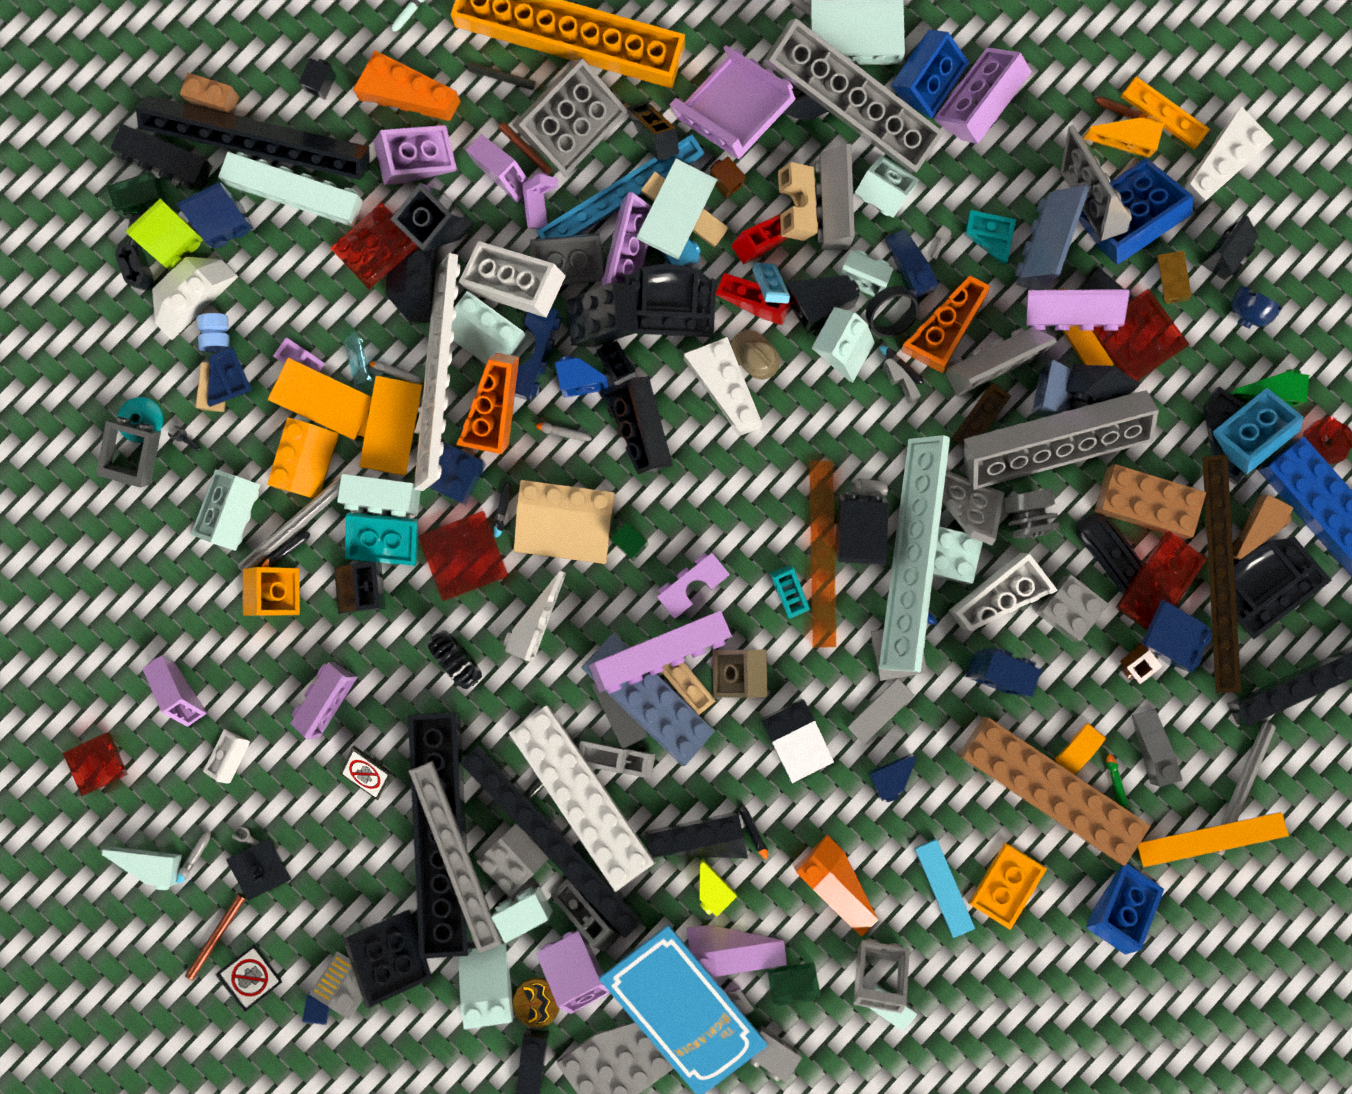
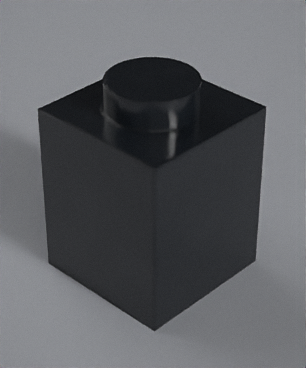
(317, 78)

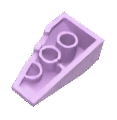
(732, 951)

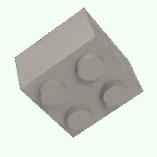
(1072, 608)
(512, 860)

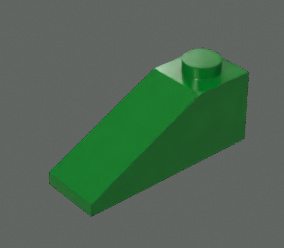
(1289, 386)

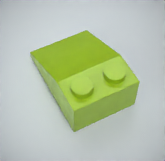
(164, 235)

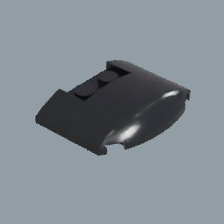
(673, 300)
(1274, 583)

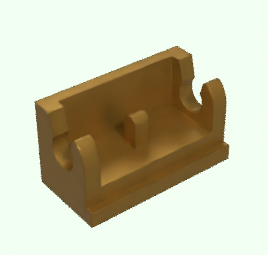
(1174, 277)

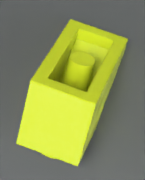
(714, 890)

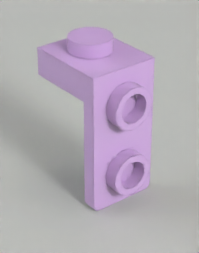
(534, 199)

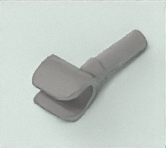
(943, 234)
(245, 837)

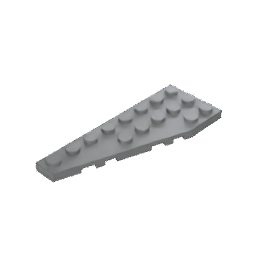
(622, 1058)

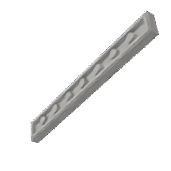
(455, 857)

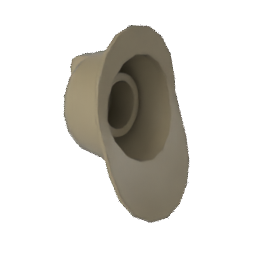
(755, 354)

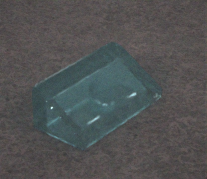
(357, 359)

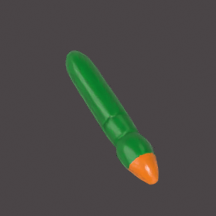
(1112, 766)

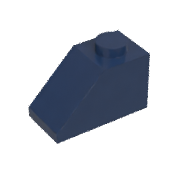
(892, 778)

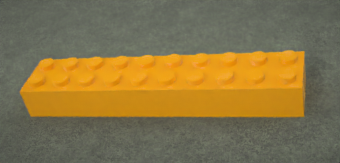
(578, 33)

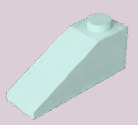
(147, 866)

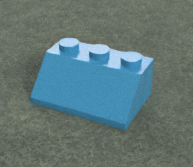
(1258, 430)

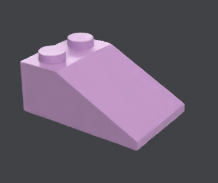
(413, 153)

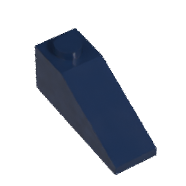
(911, 264)

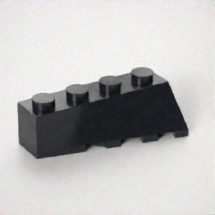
(639, 424)
(707, 837)

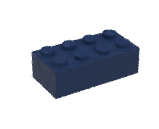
(1003, 672)

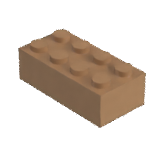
(1150, 501)

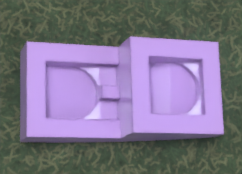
(291, 350)

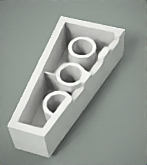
(1231, 151)
(722, 378)
(1005, 591)

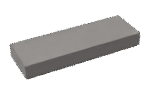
(880, 711)

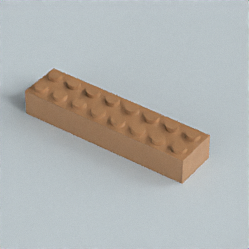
(1054, 791)

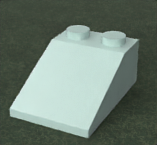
(844, 342)
(485, 988)

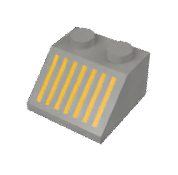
(338, 987)

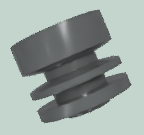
(1031, 513)

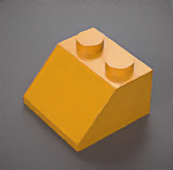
(271, 591)

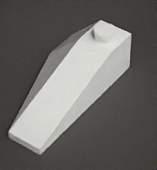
(529, 631)

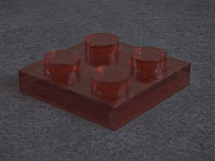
(95, 764)

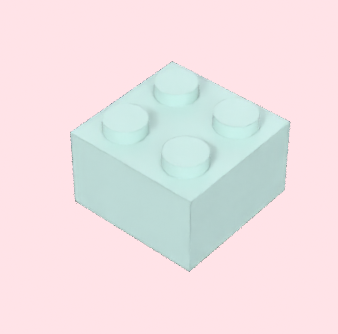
(956, 556)
(522, 913)

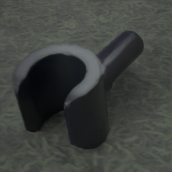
(182, 436)

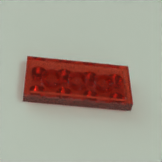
(1162, 577)

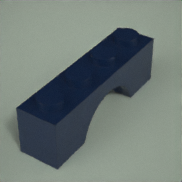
(530, 372)

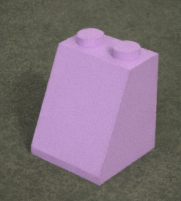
(572, 972)

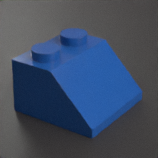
(579, 377)

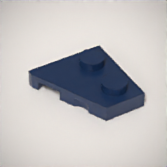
(226, 377)

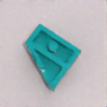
(991, 233)

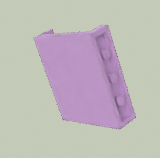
(735, 103)

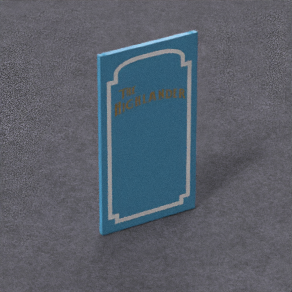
(683, 1011)

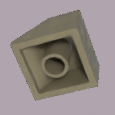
(740, 673)

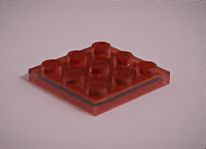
(373, 246)
(1144, 339)
(463, 556)

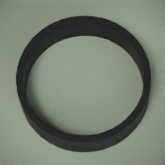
(900, 326)

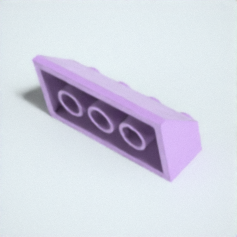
(992, 86)
(626, 251)

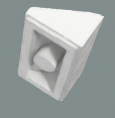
(226, 756)

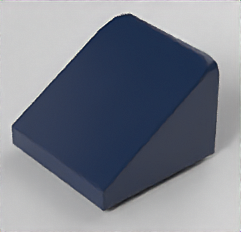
(315, 1011)

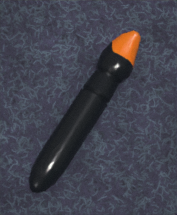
(286, 549)
(760, 847)

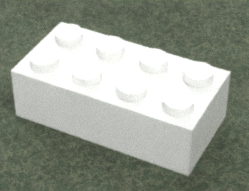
(512, 278)

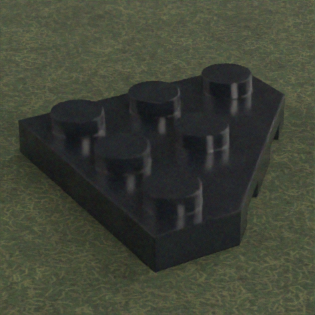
(1217, 410)

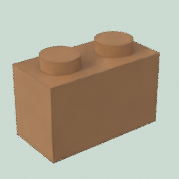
(209, 94)

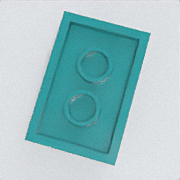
(381, 538)

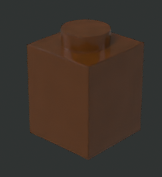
(728, 176)

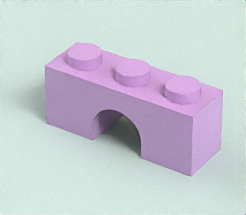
(707, 570)

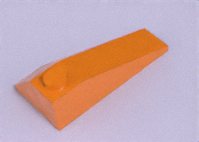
(834, 880)

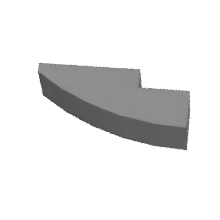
(617, 759)

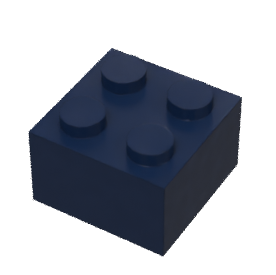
(458, 474)

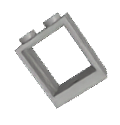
(879, 999)

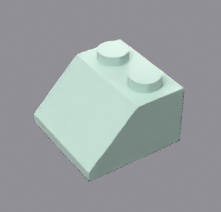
(886, 186)
(868, 273)

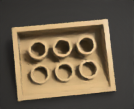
(563, 521)

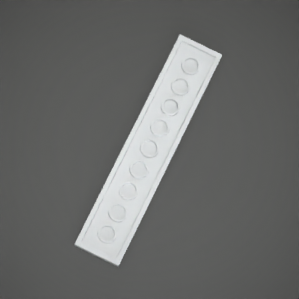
(436, 374)

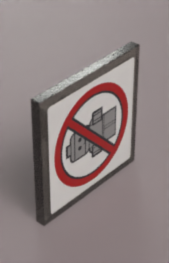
(366, 772)

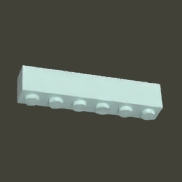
(291, 189)

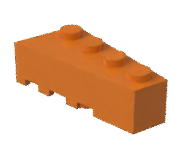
(402, 87)
(944, 330)
(492, 408)

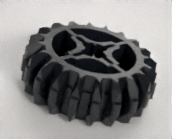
(454, 659)

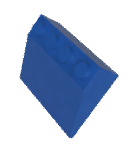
(1155, 207)

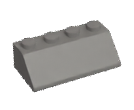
(836, 198)

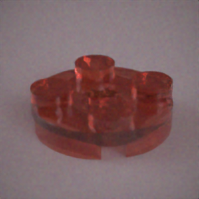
(1333, 429)

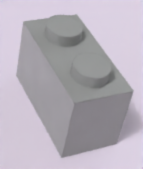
(778, 1057)

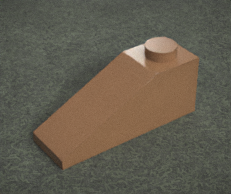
(1264, 521)

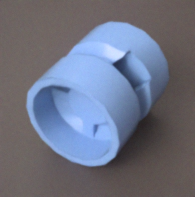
(213, 332)

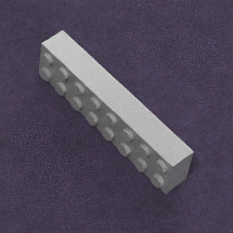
(853, 95)
(1060, 439)

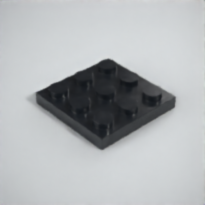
(387, 958)

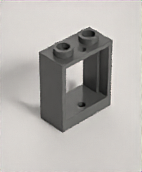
(148, 454)

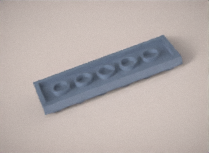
(657, 708)

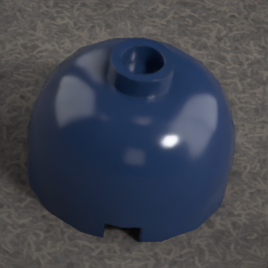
(1254, 308)

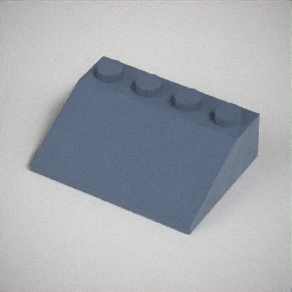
(1050, 237)

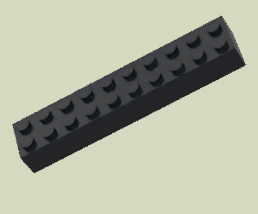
(440, 916)

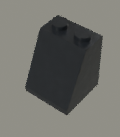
(431, 218)
(815, 299)
(862, 528)

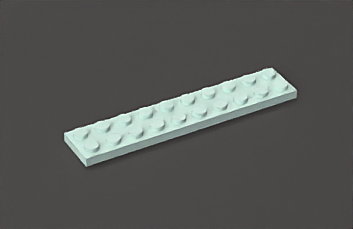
(914, 554)

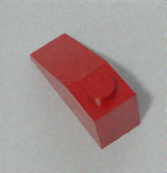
(758, 239)
(750, 298)

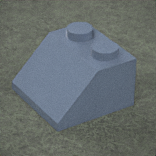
(1051, 391)

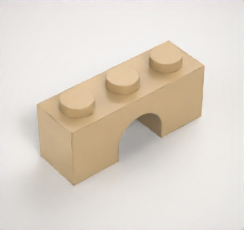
(798, 183)

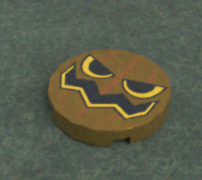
(535, 1003)

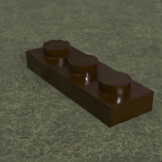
(982, 414)

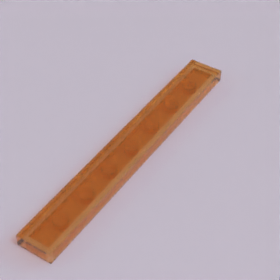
(822, 554)

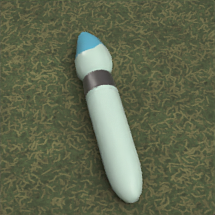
(406, 14)

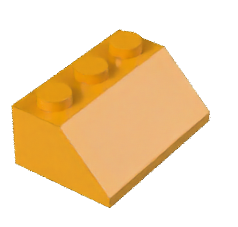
(303, 458)

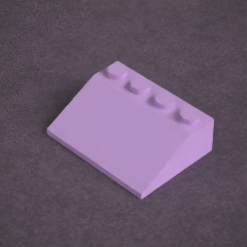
(1076, 309)

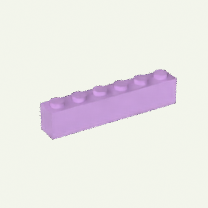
(659, 651)

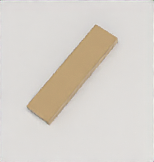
(707, 225)

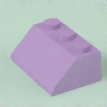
(322, 700)

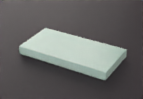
(676, 209)

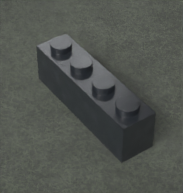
(161, 157)

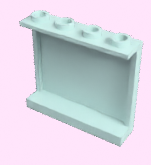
(862, 28)

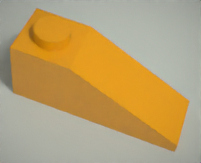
(1133, 135)

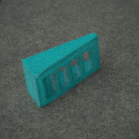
(775, 576)

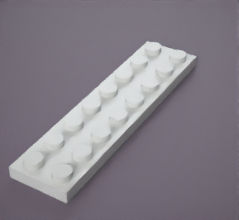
(582, 798)

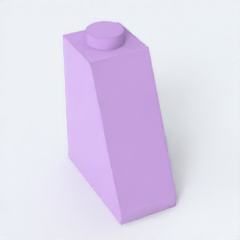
(498, 166)
(173, 691)

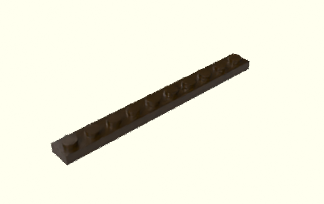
(1221, 574)

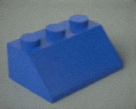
(930, 72)

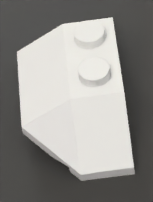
(188, 292)

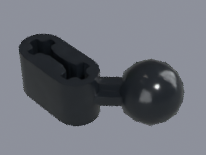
(133, 262)

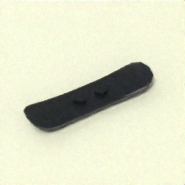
(1109, 549)

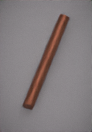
(215, 936)

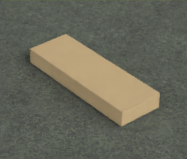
(688, 687)

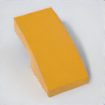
(1080, 749)

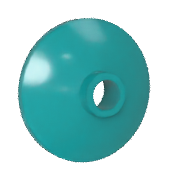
(147, 410)

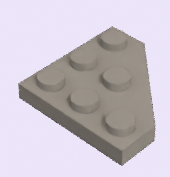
(975, 510)

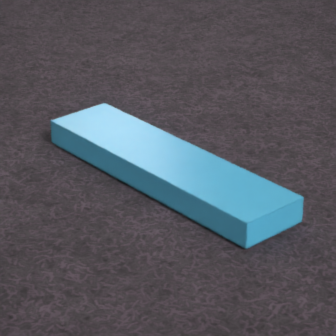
(944, 888)

